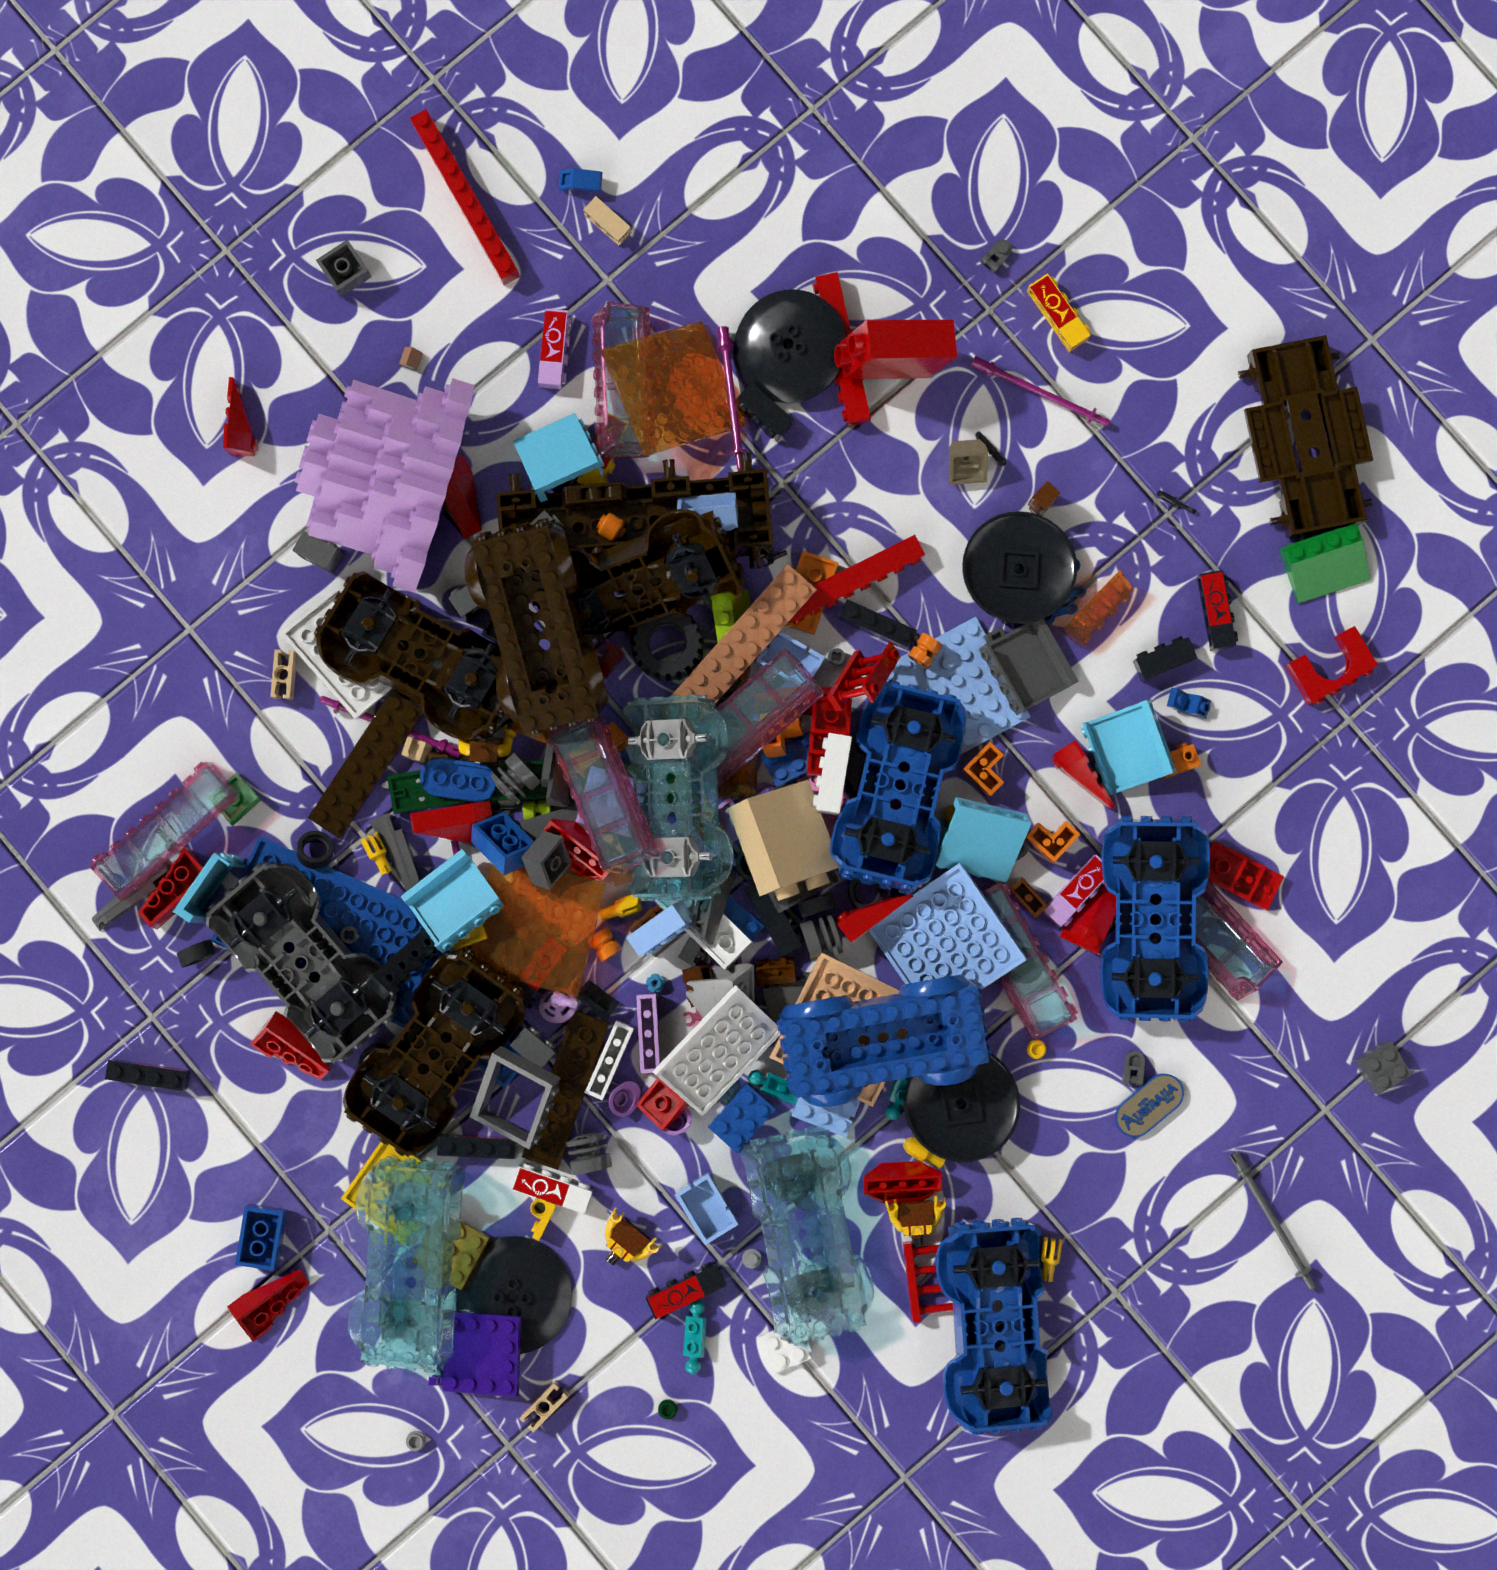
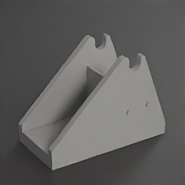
(710, 991)

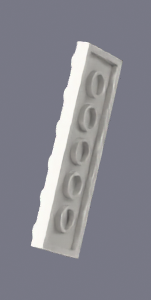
(729, 940)

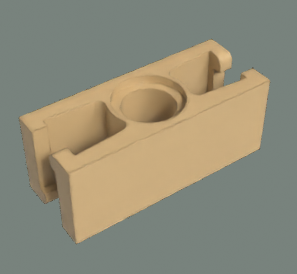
(607, 221)
(289, 681)
(416, 750)
(544, 1414)

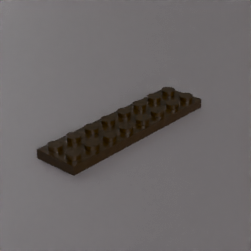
(366, 764)
(574, 1067)

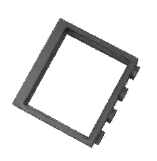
(529, 1070)

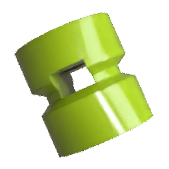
(531, 808)

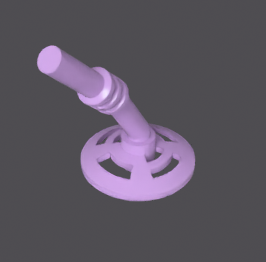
(559, 1003)

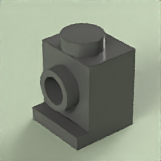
(691, 951)

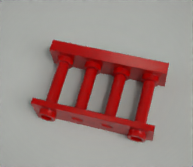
(856, 668)
(915, 1290)

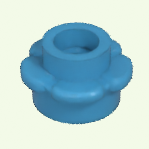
(650, 983)

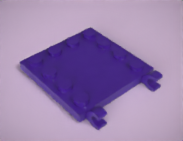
(484, 1355)

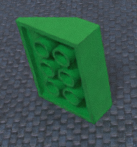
(1326, 563)

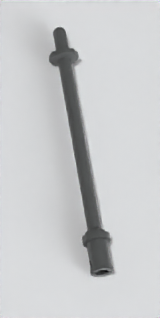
(1244, 1171)

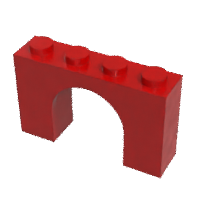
(1358, 662)

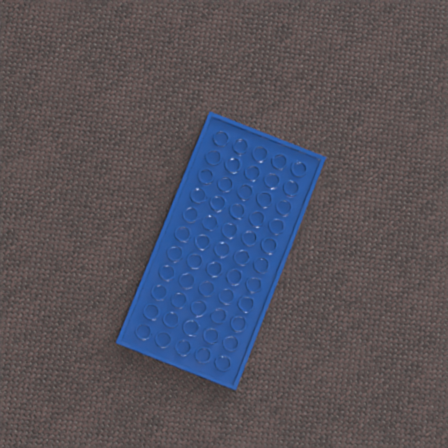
(381, 918)

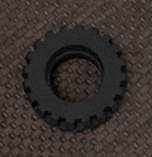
(668, 670)

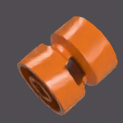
(924, 651)
(605, 945)

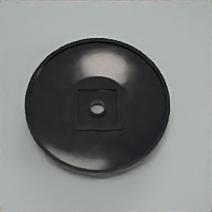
(795, 372)
(1023, 541)
(967, 1133)
(531, 1272)

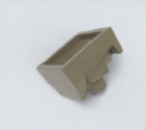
(968, 462)

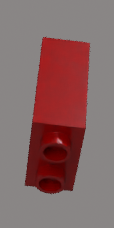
(897, 349)

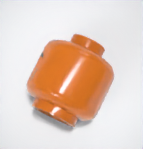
(611, 527)

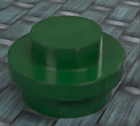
(667, 1409)

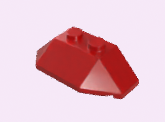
(579, 848)
(902, 1181)

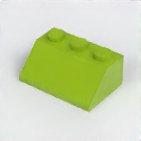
(728, 611)

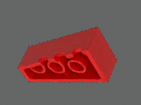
(171, 889)

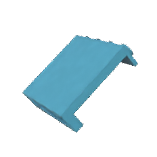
(557, 454)
(1128, 747)
(983, 839)
(205, 885)
(452, 901)

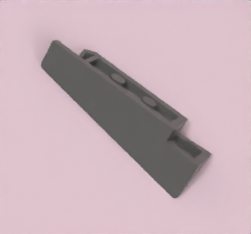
(553, 778)
(397, 850)
(115, 908)
(710, 911)

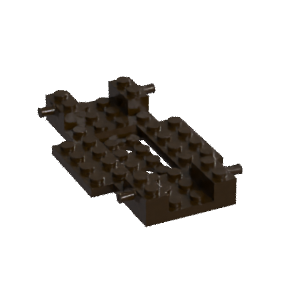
(1321, 494)

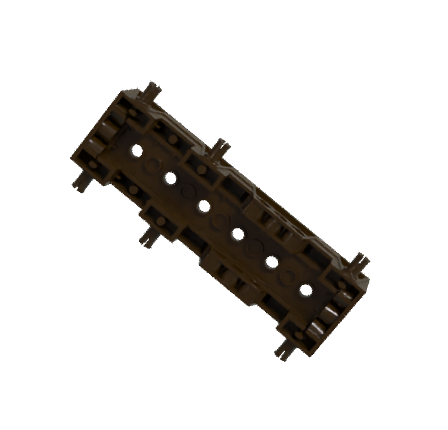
(641, 502)

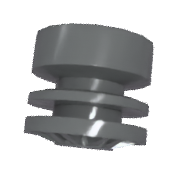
(515, 779)
(821, 937)
(588, 1153)

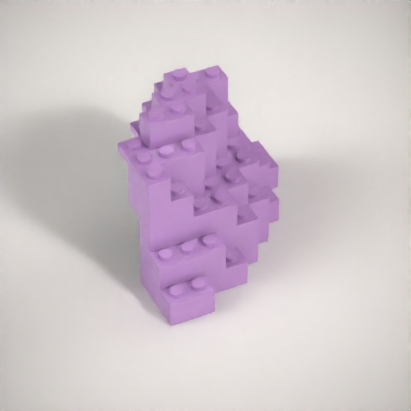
(384, 473)

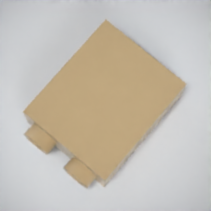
(784, 840)

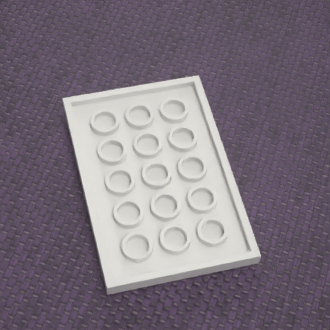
(301, 638)
(718, 1051)

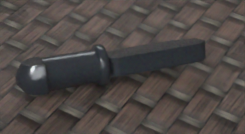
(991, 449)
(1172, 500)

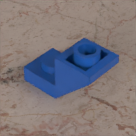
(580, 179)
(1189, 703)

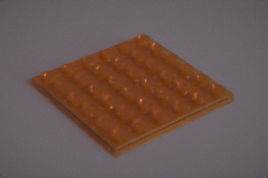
(671, 387)
(541, 932)

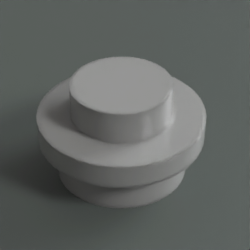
(751, 1258)
(415, 1440)

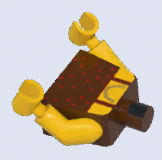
(487, 749)
(916, 1217)
(627, 1240)

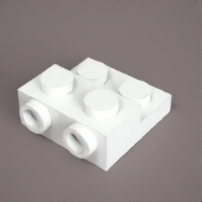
(783, 1354)

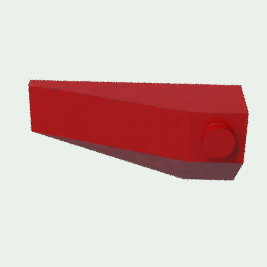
(238, 433)
(462, 498)
(1073, 764)
(451, 822)
(863, 918)
(1092, 923)
(286, 1042)
(262, 1305)

